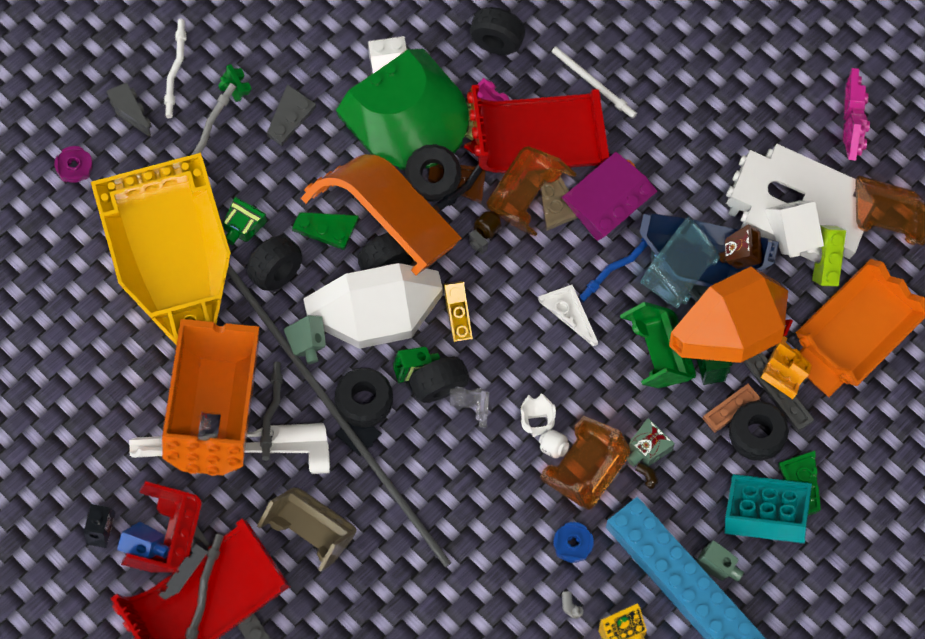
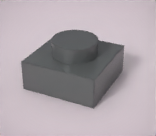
(477, 242)

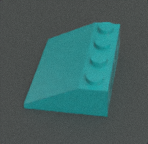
(768, 508)

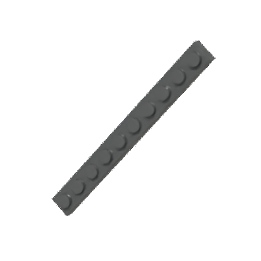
(791, 408)

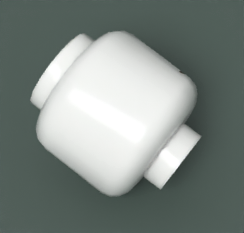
(554, 444)

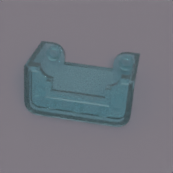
(681, 264)

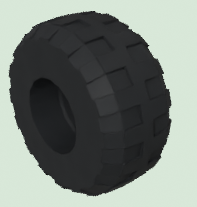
(497, 31)
(433, 154)
(382, 252)
(274, 263)
(437, 378)
(364, 380)
(763, 414)

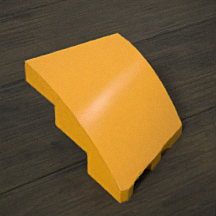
(786, 369)

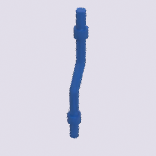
(594, 284)

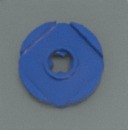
(565, 550)

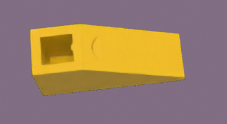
(457, 310)

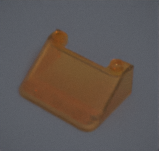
(890, 209)

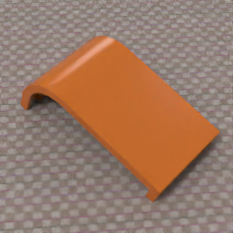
(394, 205)

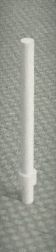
(620, 104)

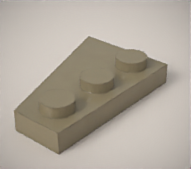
(555, 209)

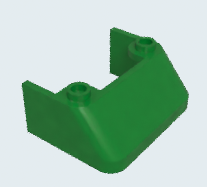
(656, 325)

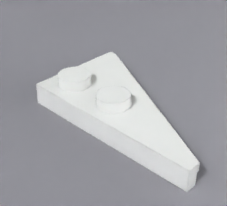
(567, 307)

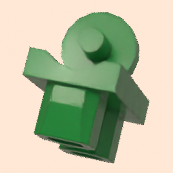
(234, 76)

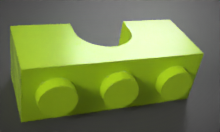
(828, 270)

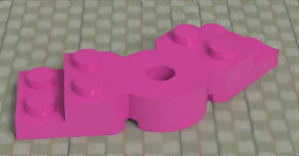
(856, 120)

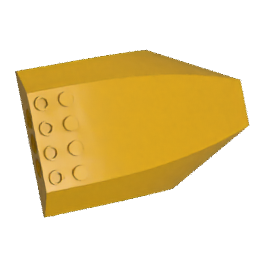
(166, 240)

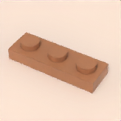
(723, 413)

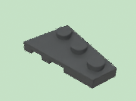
(290, 114)

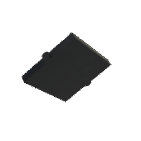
(366, 435)

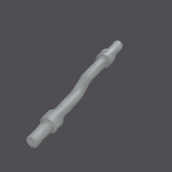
(222, 101)

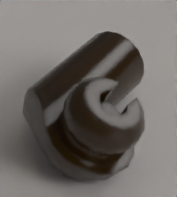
(649, 473)

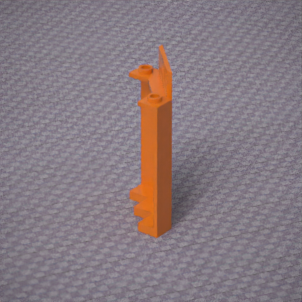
(859, 327)

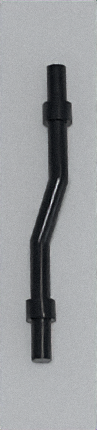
(450, 199)

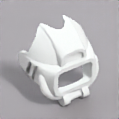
(537, 408)

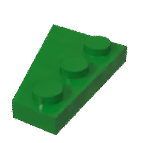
(326, 228)
(803, 470)

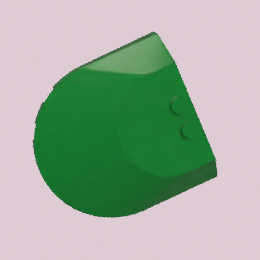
(406, 108)

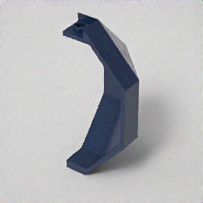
(659, 228)

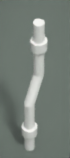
(169, 98)

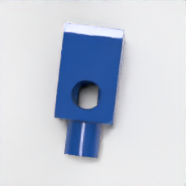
(143, 541)

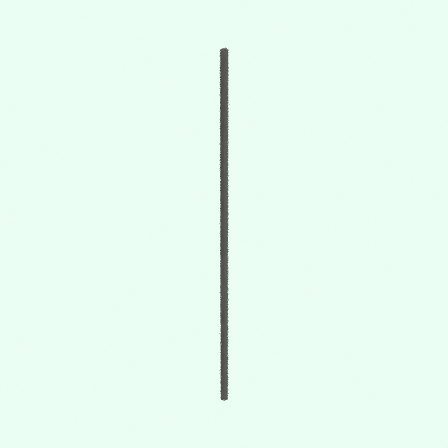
(344, 425)

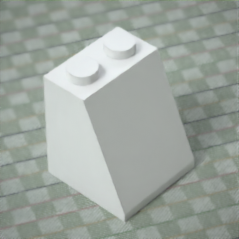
(796, 227)

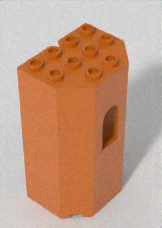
(211, 376)

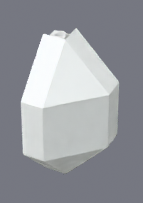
(376, 304)

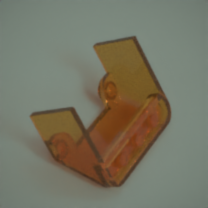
(522, 184)

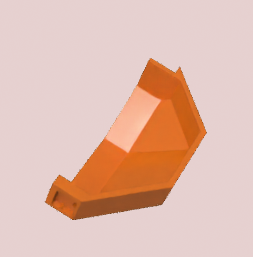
(733, 319)

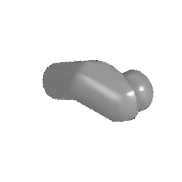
(570, 608)

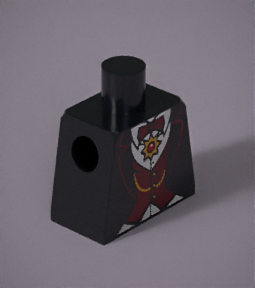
(100, 523)

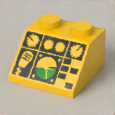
(624, 625)

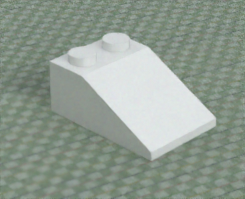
(384, 51)

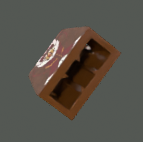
(742, 248)

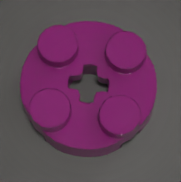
(73, 174)

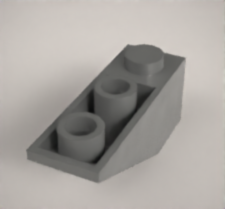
(125, 106)

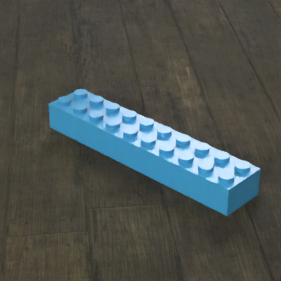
(678, 574)

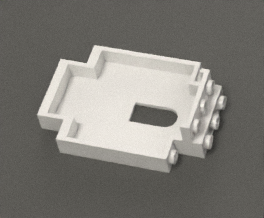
(817, 182)

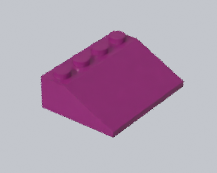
(609, 195)

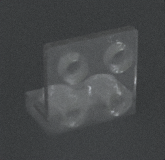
(472, 399)

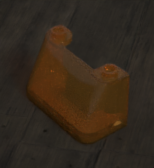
(589, 463)

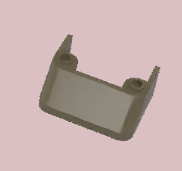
(311, 521)

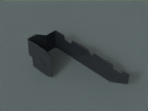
(186, 569)

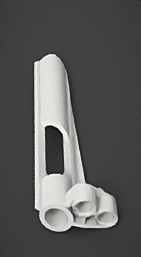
(286, 439)

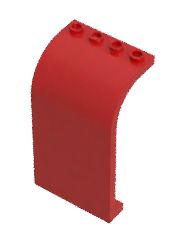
(558, 125)
(237, 588)

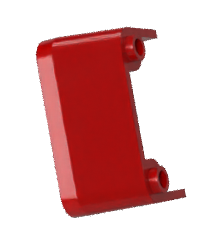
(183, 512)

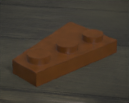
(475, 193)

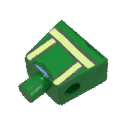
(243, 221)
(411, 360)

